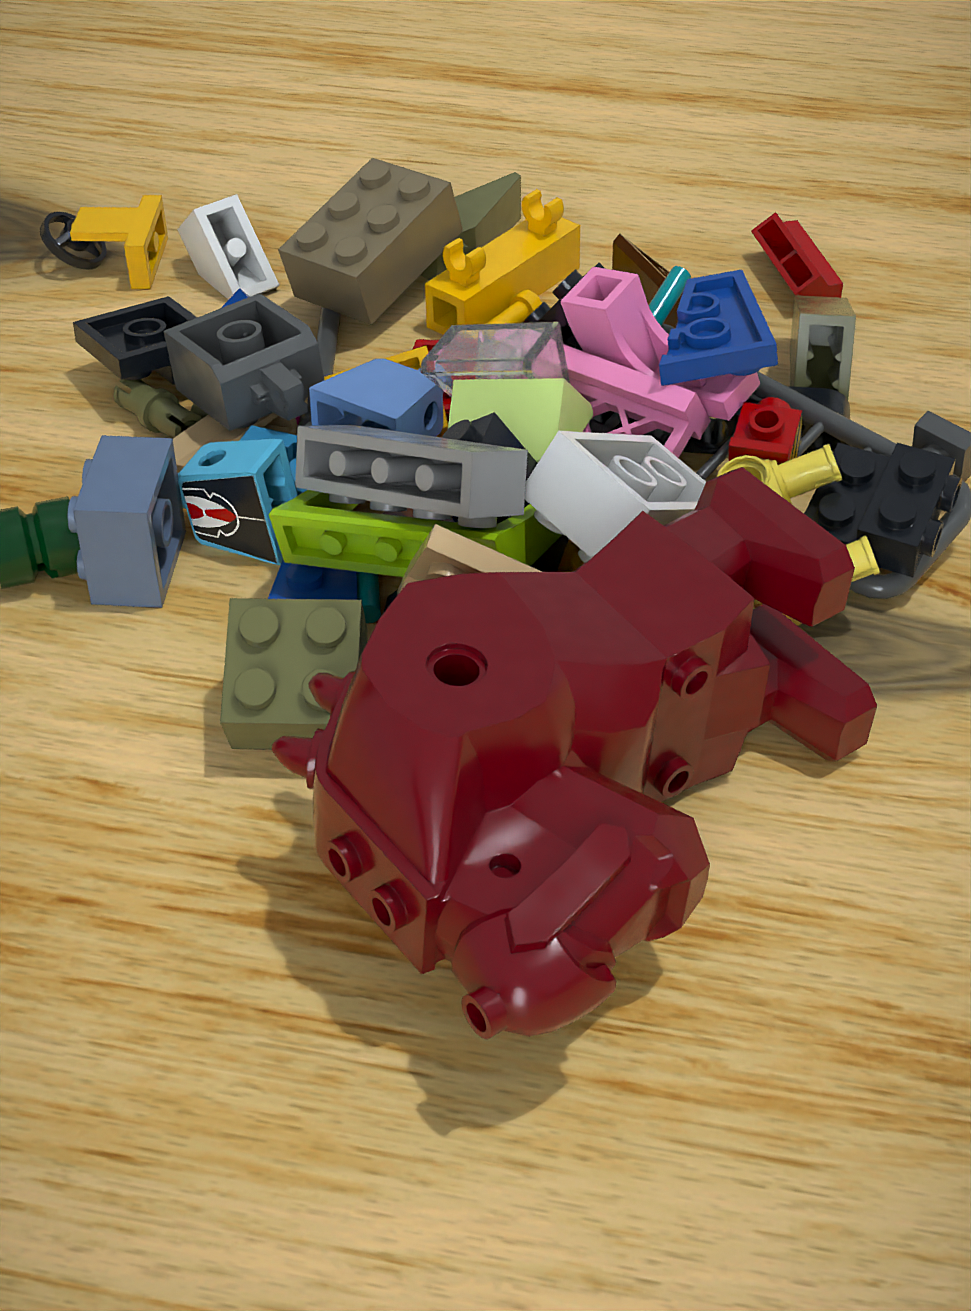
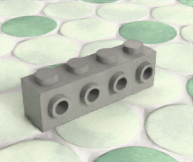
(414, 472)

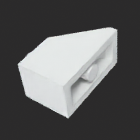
(227, 249)

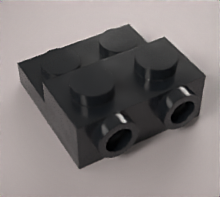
(133, 338)
(889, 502)

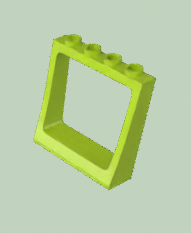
(335, 537)

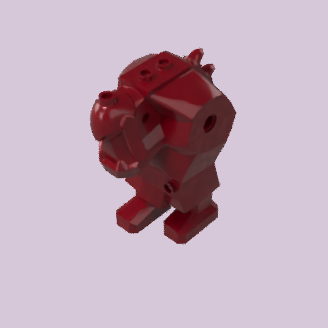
(520, 728)

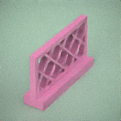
(637, 397)

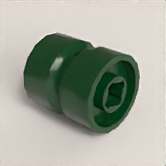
(36, 543)

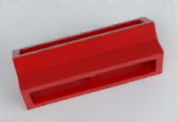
(797, 258)

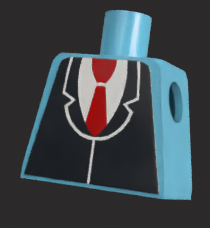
(231, 493)

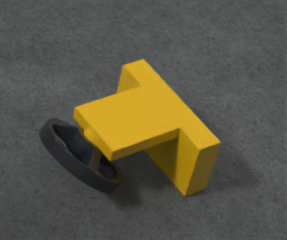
(139, 227)

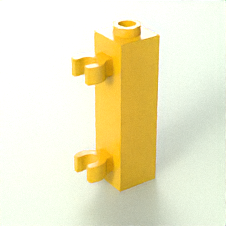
(524, 258)

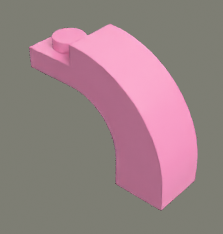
(616, 324)

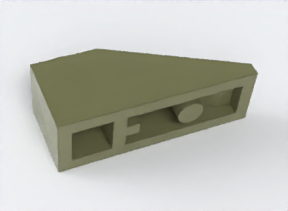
(484, 216)

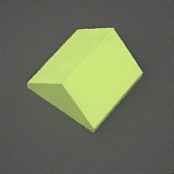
(528, 407)

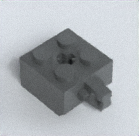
(245, 362)

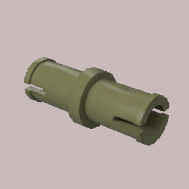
(156, 408)

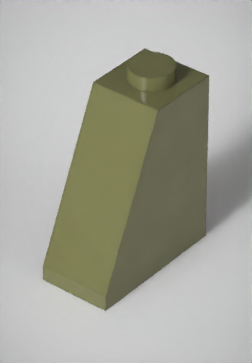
(822, 343)

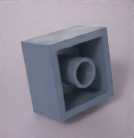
(128, 521)

